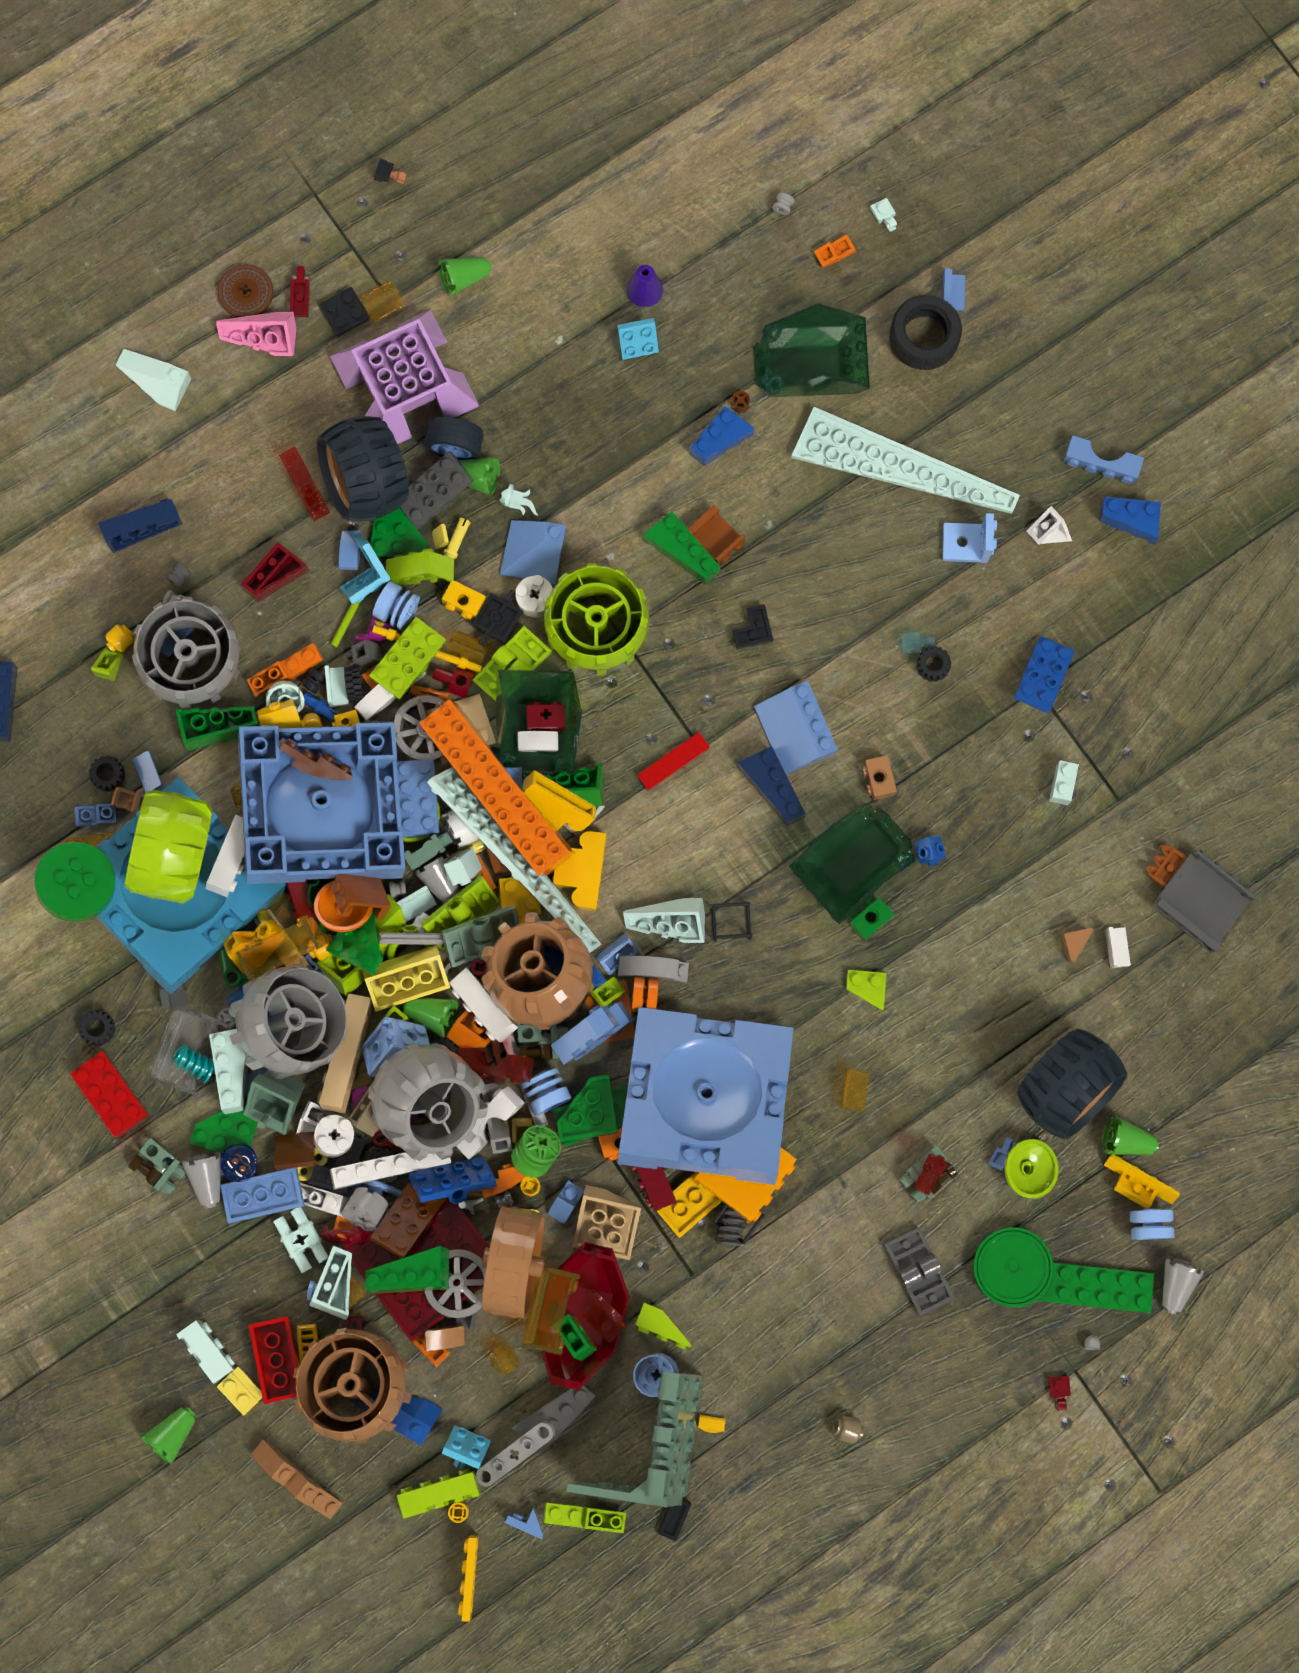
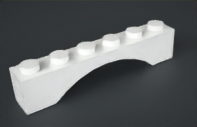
(381, 1168)

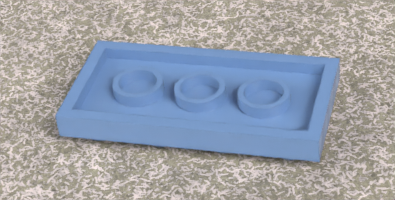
(416, 799)
(262, 1195)

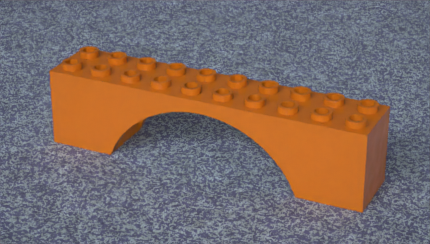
(496, 789)

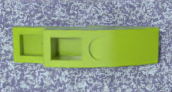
(584, 1517)

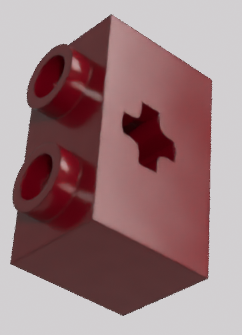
(556, 719)

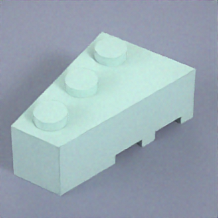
(334, 1284)

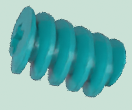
(193, 1061)

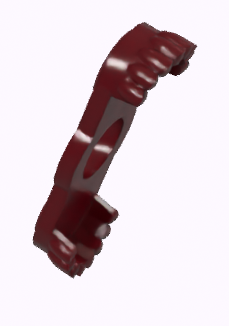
(353, 1236)

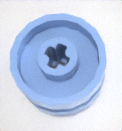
(1152, 1224)

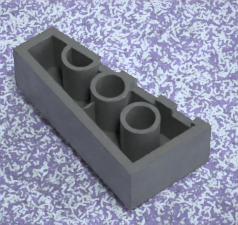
(558, 1412)

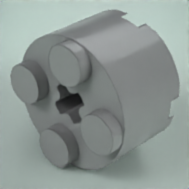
(365, 1209)

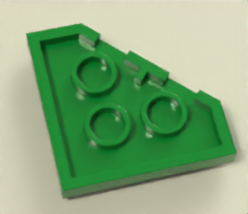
(396, 536)
(359, 946)
(590, 1112)
(223, 1130)

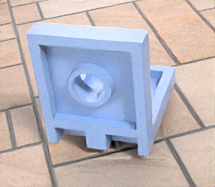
(978, 537)
(390, 1038)

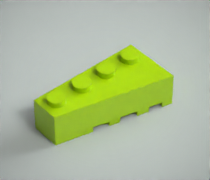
(438, 1494)

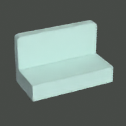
(336, 686)
(417, 903)

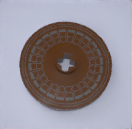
(242, 277)

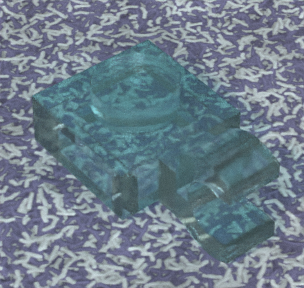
(913, 642)

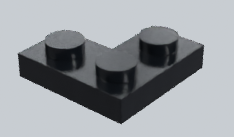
(757, 633)

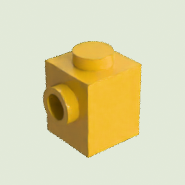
(346, 719)

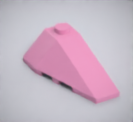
(265, 332)

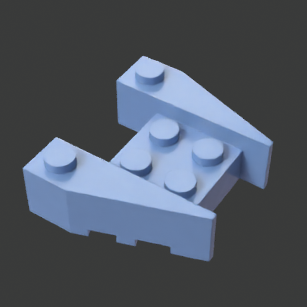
(592, 1031)

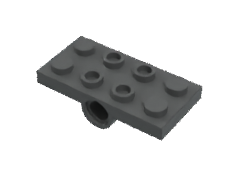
(436, 490)
(919, 1271)

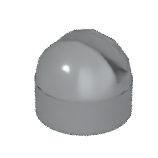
(1092, 1343)

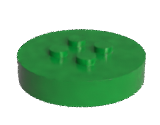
(75, 881)
(1013, 1267)

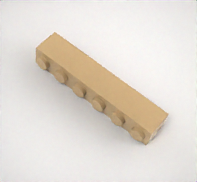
(342, 1069)

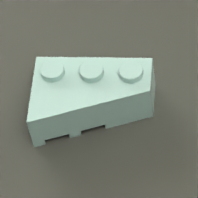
(207, 1350)

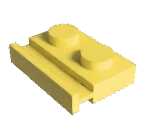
(240, 1390)

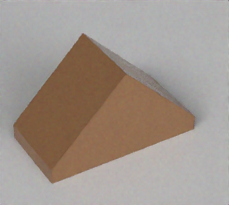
(1074, 943)

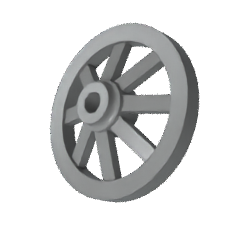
(419, 730)
(462, 1288)

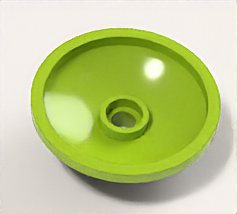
(1040, 1172)

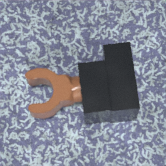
(385, 172)

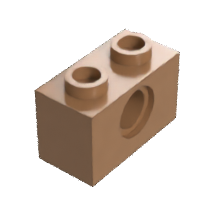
(879, 766)

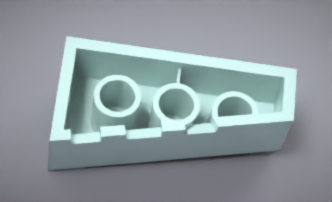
(229, 1071)

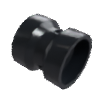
(313, 680)

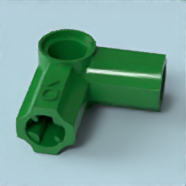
(228, 968)

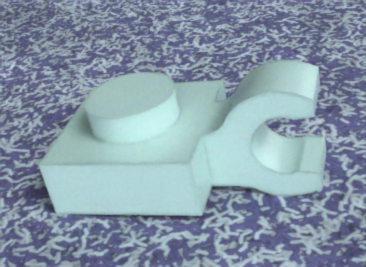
(884, 213)

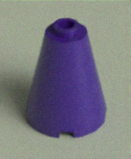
(644, 287)

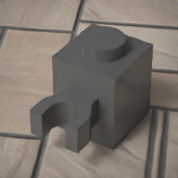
(365, 654)

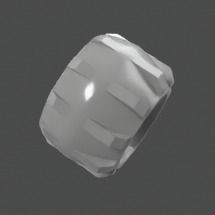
(163, 623)
(315, 1010)
(417, 1083)

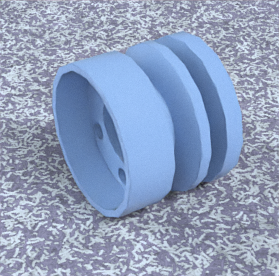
(399, 607)
(546, 1092)
(644, 1370)

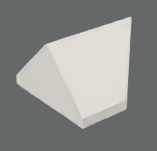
(1049, 528)
(311, 1117)

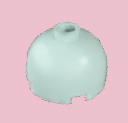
(284, 691)

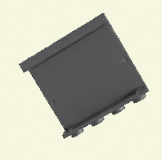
(1203, 900)

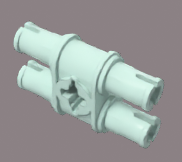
(312, 1242)

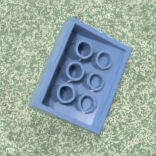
(796, 728)

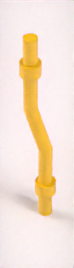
(461, 662)

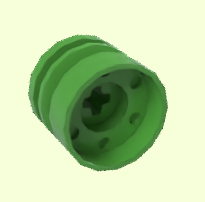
(536, 1151)

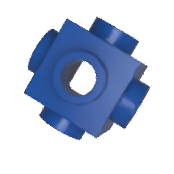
(930, 850)

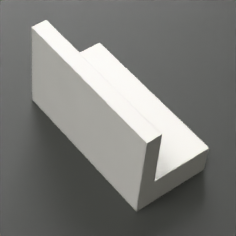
(1117, 947)

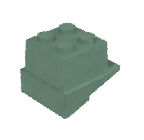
(273, 1101)

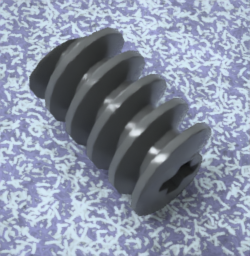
(731, 1228)

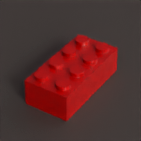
(110, 1094)
(275, 1358)

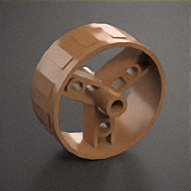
(513, 1262)

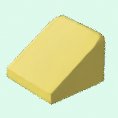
(440, 537)

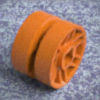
(645, 994)

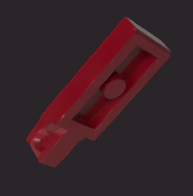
(300, 293)

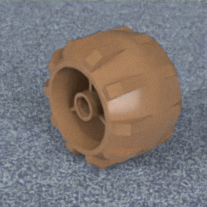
(563, 995)
(314, 1378)

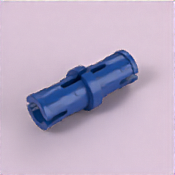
(319, 707)

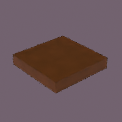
(294, 1150)

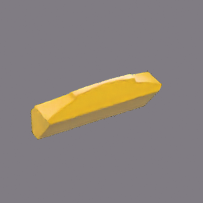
(711, 1424)

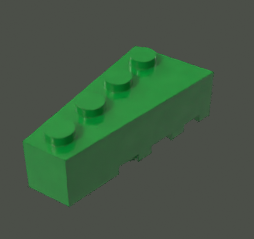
(584, 783)

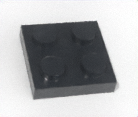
(344, 311)

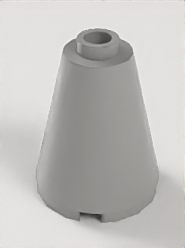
(434, 877)
(205, 1177)
(1179, 1283)

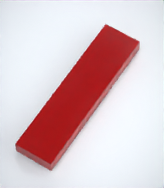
(673, 761)

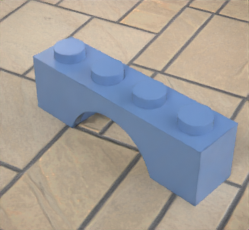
(1081, 454)

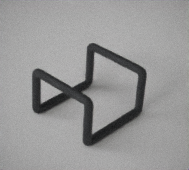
(715, 936)
(743, 1241)

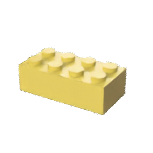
(407, 978)

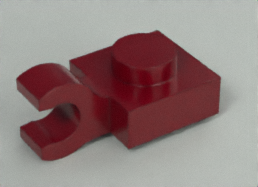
(1059, 1388)

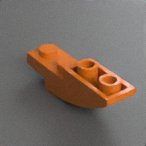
(285, 670)
(508, 1179)

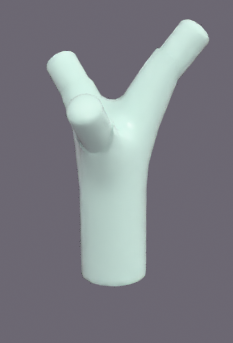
(469, 1204)

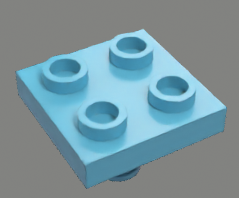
(638, 338)
(466, 1447)

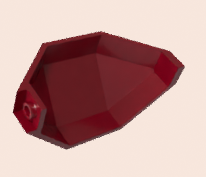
(599, 1274)

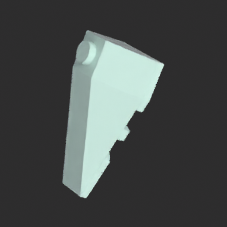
(156, 378)

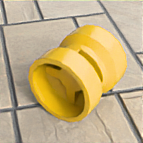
(528, 1184)
(458, 1512)

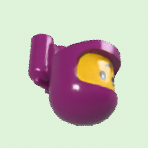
(373, 636)

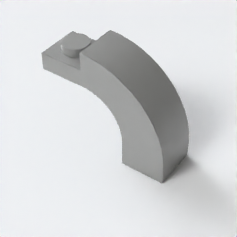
(653, 968)
(498, 1127)

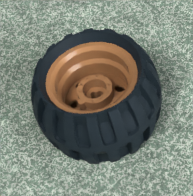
(362, 468)
(1071, 1083)

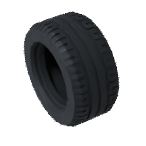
(930, 307)

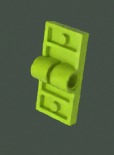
(520, 653)
(408, 658)
(470, 903)

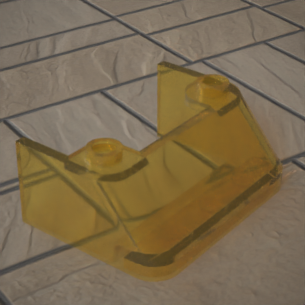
(281, 947)
(548, 1311)

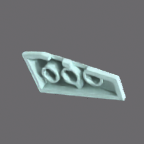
(675, 918)

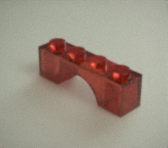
(513, 1068)

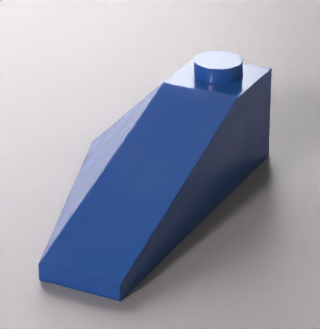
(413, 1419)

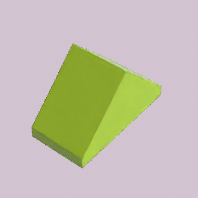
(107, 664)
(608, 992)

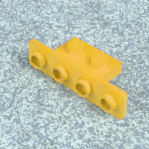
(1139, 1185)

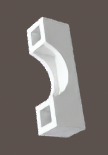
(503, 1106)

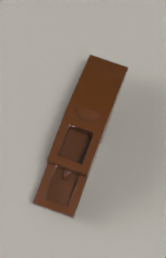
(320, 766)

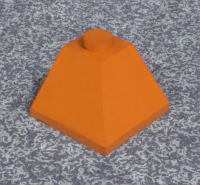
(468, 1032)

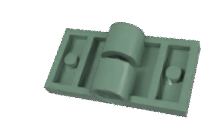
(468, 939)

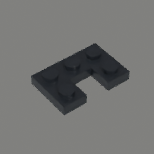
(321, 1176)

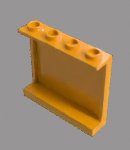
(746, 1196)

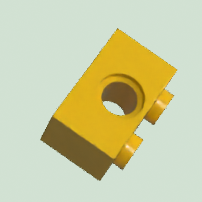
(458, 591)

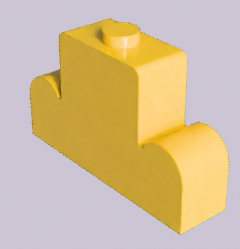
(287, 716)
(558, 803)
(583, 871)

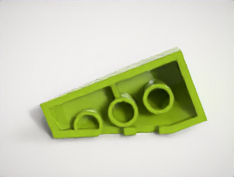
(342, 974)

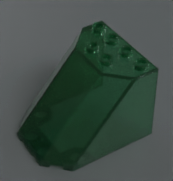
(813, 354)
(513, 693)
(854, 861)

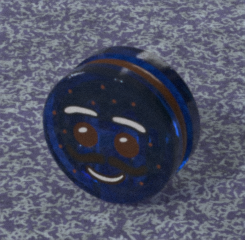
(238, 1162)

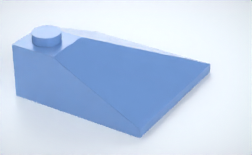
(533, 550)

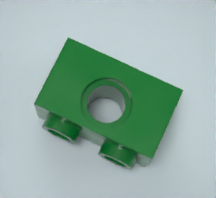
(862, 926)
(576, 1338)

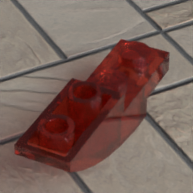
(304, 484)

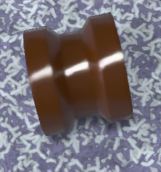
(740, 397)

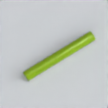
(344, 624)

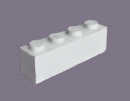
(228, 861)
(479, 1002)

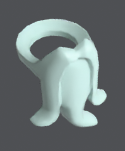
(514, 499)

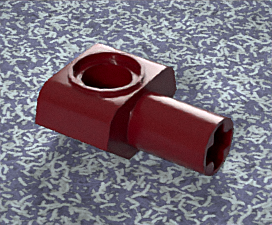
(451, 678)

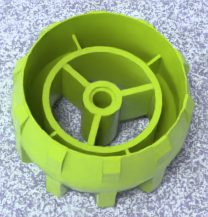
(589, 582)
(168, 846)

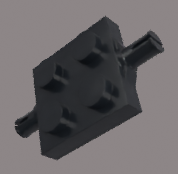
(497, 618)

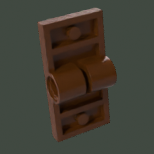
(405, 1222)

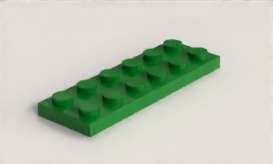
(1101, 1288)

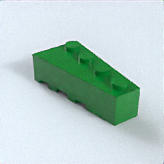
(679, 544)
(213, 725)
(414, 1273)

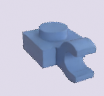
(999, 1157)

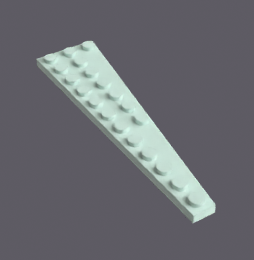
(856, 450)
(468, 807)

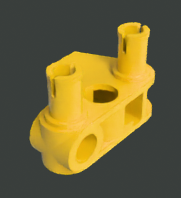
(238, 938)

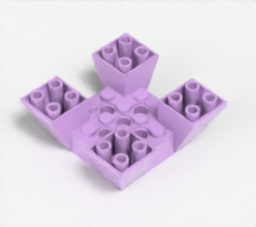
(431, 381)

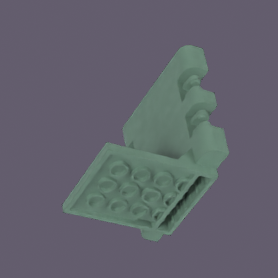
(673, 1442)

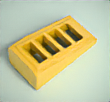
(300, 1337)

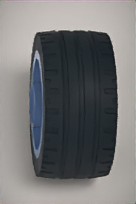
(454, 435)

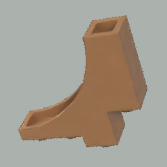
(294, 1480)

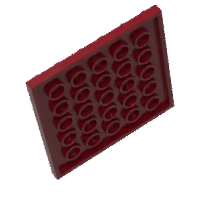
(412, 1309)

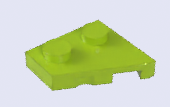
(867, 986)

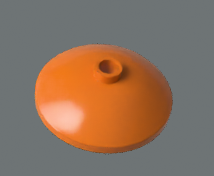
(330, 916)

